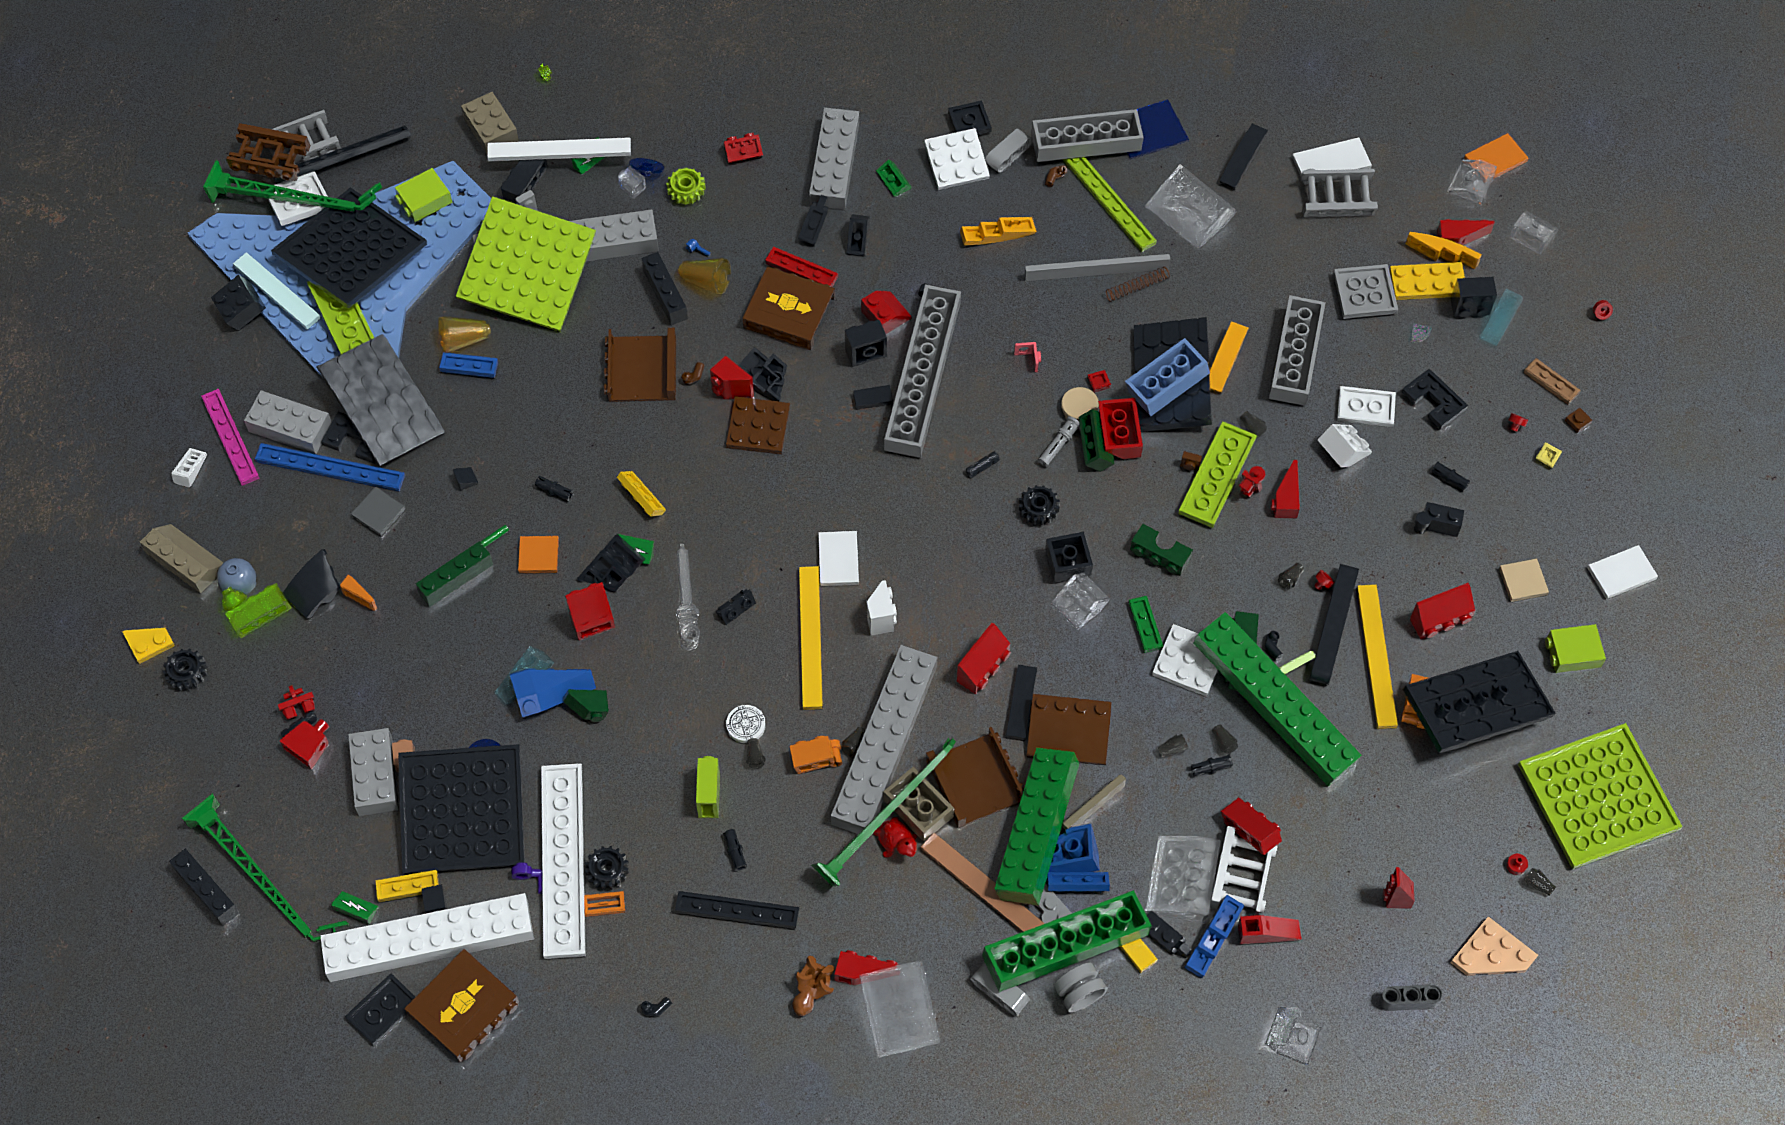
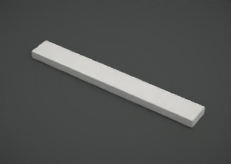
(559, 149)

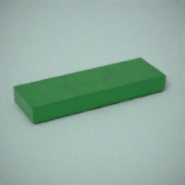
(1145, 624)

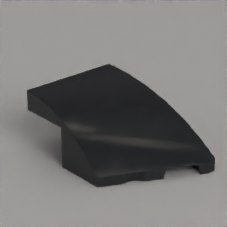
(766, 373)
(613, 565)
(312, 585)

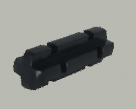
(982, 464)
(309, 717)

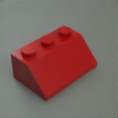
(1121, 427)
(1443, 611)
(983, 659)

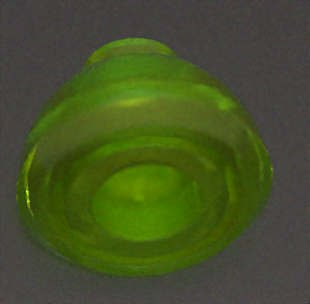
(232, 598)

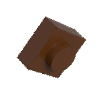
(1578, 420)
(1190, 461)

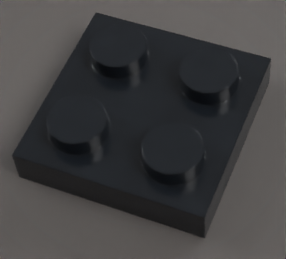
(969, 117)

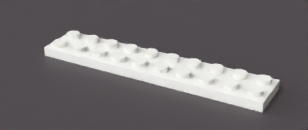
(563, 861)

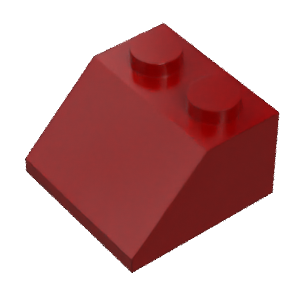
(887, 308)
(730, 380)

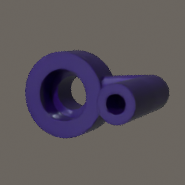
(522, 871)

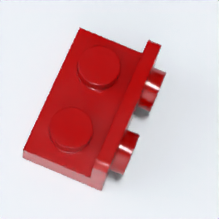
(743, 148)

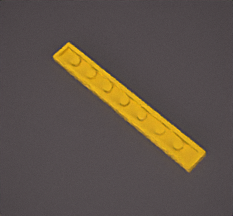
(810, 638)
(1376, 657)

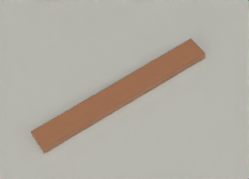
(978, 883)

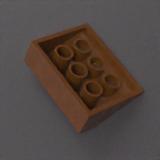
(1070, 726)

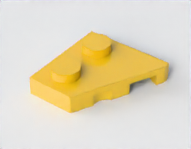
(148, 642)

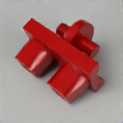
(1252, 480)
(288, 706)

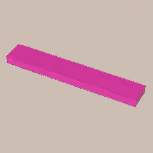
(230, 437)

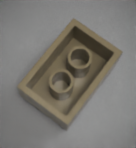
(489, 121)
(923, 808)

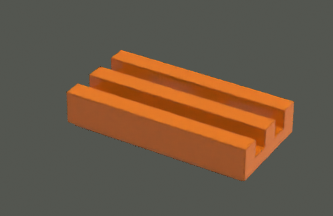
(604, 911)

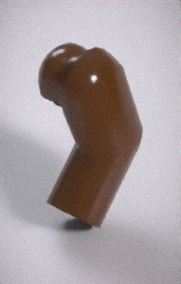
(1055, 173)
(694, 376)

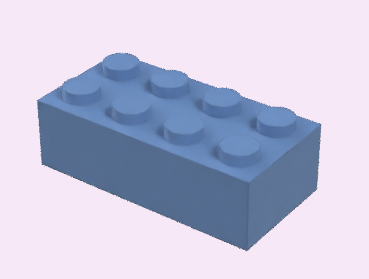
(1167, 377)

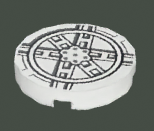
(745, 723)

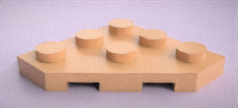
(1493, 952)

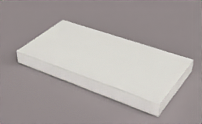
(1336, 156)

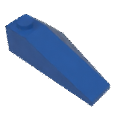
(546, 688)
(1076, 851)

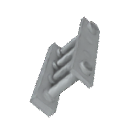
(302, 126)
(1334, 209)

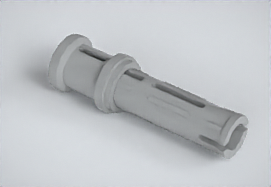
(1065, 436)

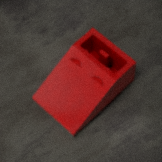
(589, 611)

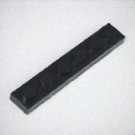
(737, 909)

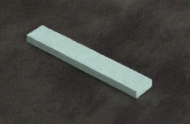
(276, 291)

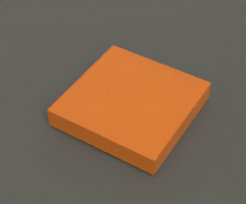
(538, 554)

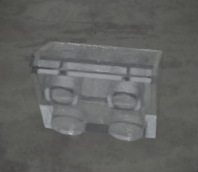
(1080, 600)

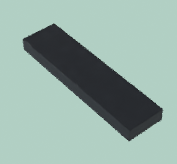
(1021, 702)

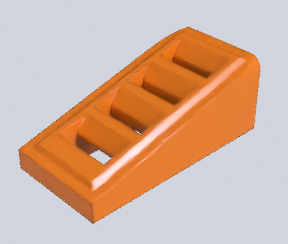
(356, 592)

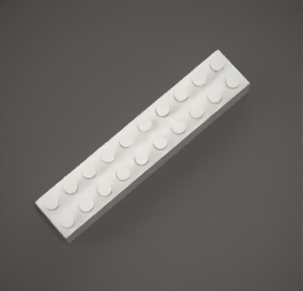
(426, 937)

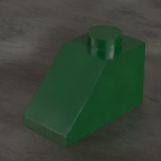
(588, 703)

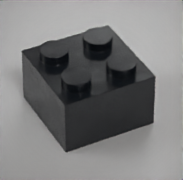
(1473, 296)
(238, 302)
(865, 343)
(1068, 556)

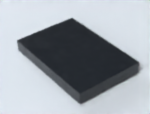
(381, 1009)

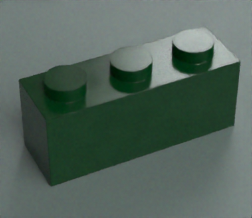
(1093, 441)

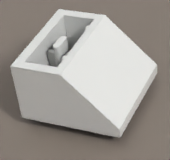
(1344, 444)
(881, 610)

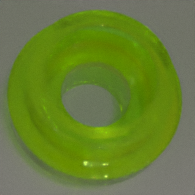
(545, 71)

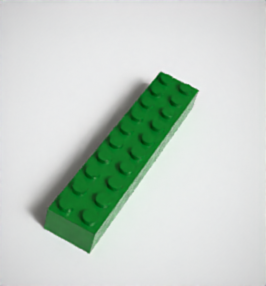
(1277, 699)

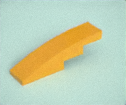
(1003, 230)
(1439, 247)
(1227, 356)

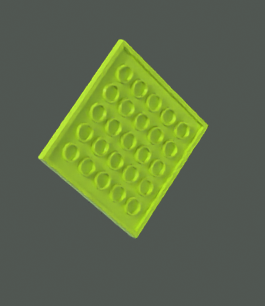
(526, 264)
(1599, 795)

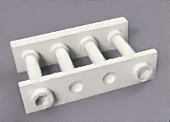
(1224, 877)

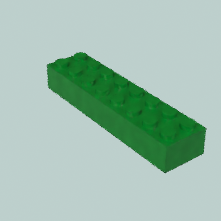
(1037, 826)
(1066, 941)

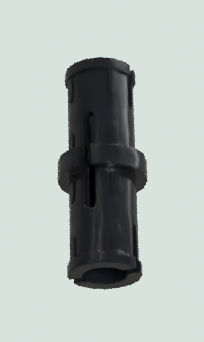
(1450, 476)
(554, 488)
(1211, 765)
(735, 850)

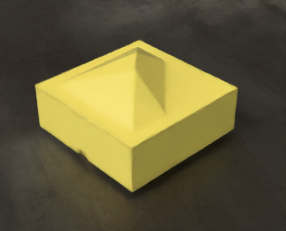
(1548, 455)

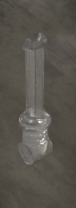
(687, 611)

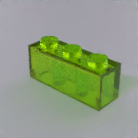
(258, 610)

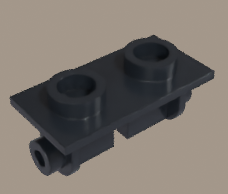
(741, 603)

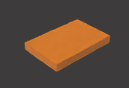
(1500, 152)

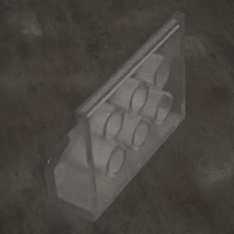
(1190, 207)
(1183, 877)
(900, 1009)

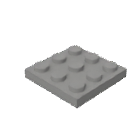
(1365, 291)

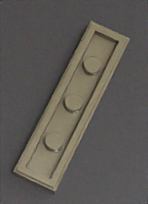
(1095, 803)

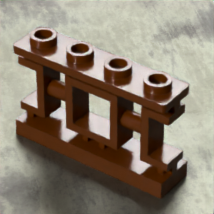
(272, 140)

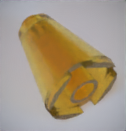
(707, 273)
(461, 332)

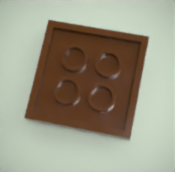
(758, 425)

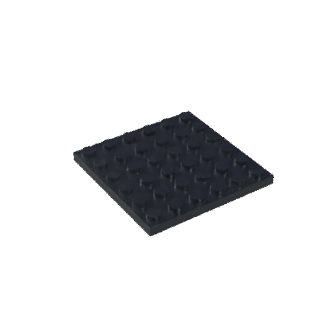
(349, 250)
(461, 808)

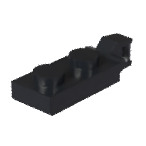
(814, 221)
(1167, 936)

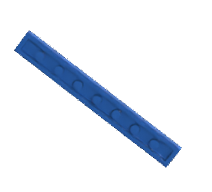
(330, 467)

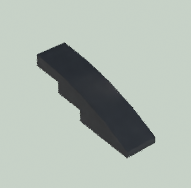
(1243, 156)

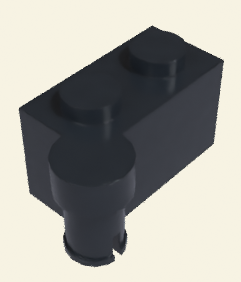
(1439, 519)

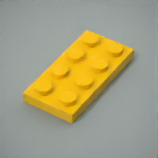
(1425, 280)

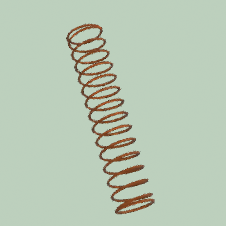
(1111, 293)

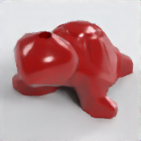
(896, 836)

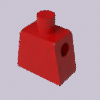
(306, 742)

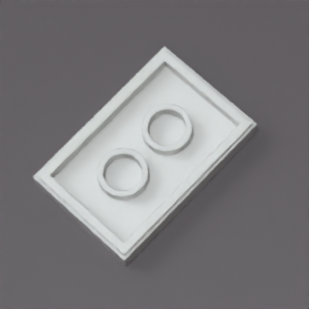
(1366, 406)
(838, 558)
(1622, 572)

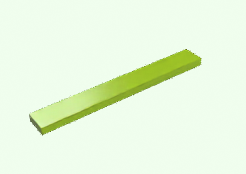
(1111, 202)

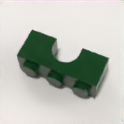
(1172, 559)

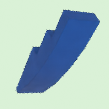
(1214, 936)

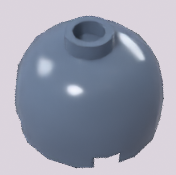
(237, 574)

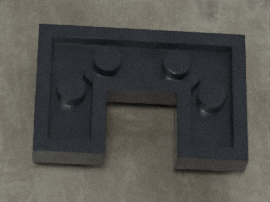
(1449, 402)
(338, 432)

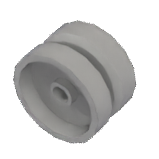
(1080, 987)

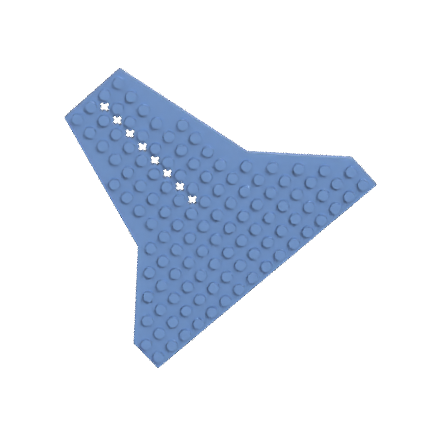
(230, 236)

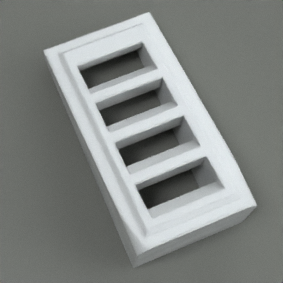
(187, 477)

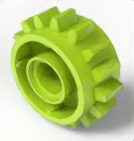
(686, 186)

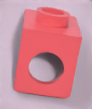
(1032, 349)

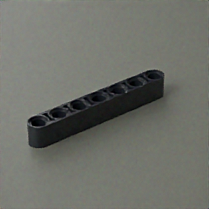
(1334, 624)

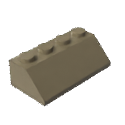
(182, 556)

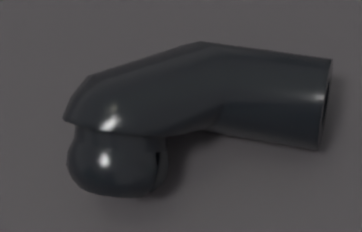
(1271, 644)
(655, 1009)

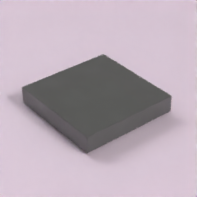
(378, 511)

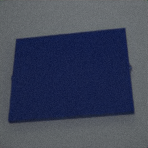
(1159, 128)

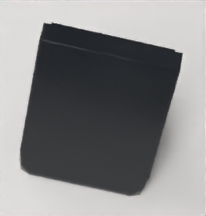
(465, 477)

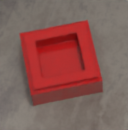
(1099, 381)

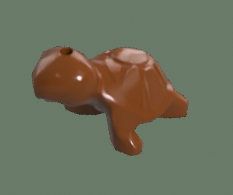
(812, 984)

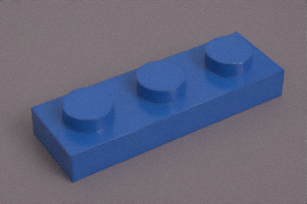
(468, 365)
(1078, 881)

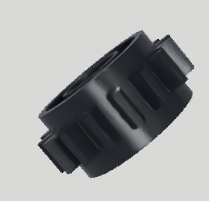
(1041, 496)
(188, 678)
(605, 857)

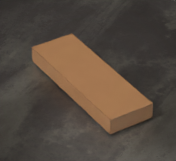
(1552, 381)

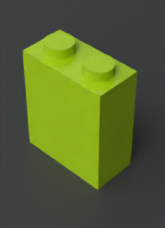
(423, 195)
(1575, 648)
(708, 787)

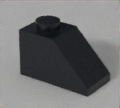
(858, 234)

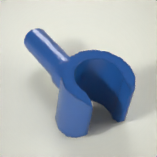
(693, 244)

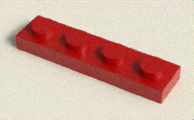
(802, 268)

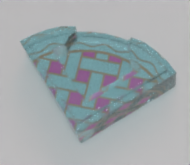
(1420, 332)

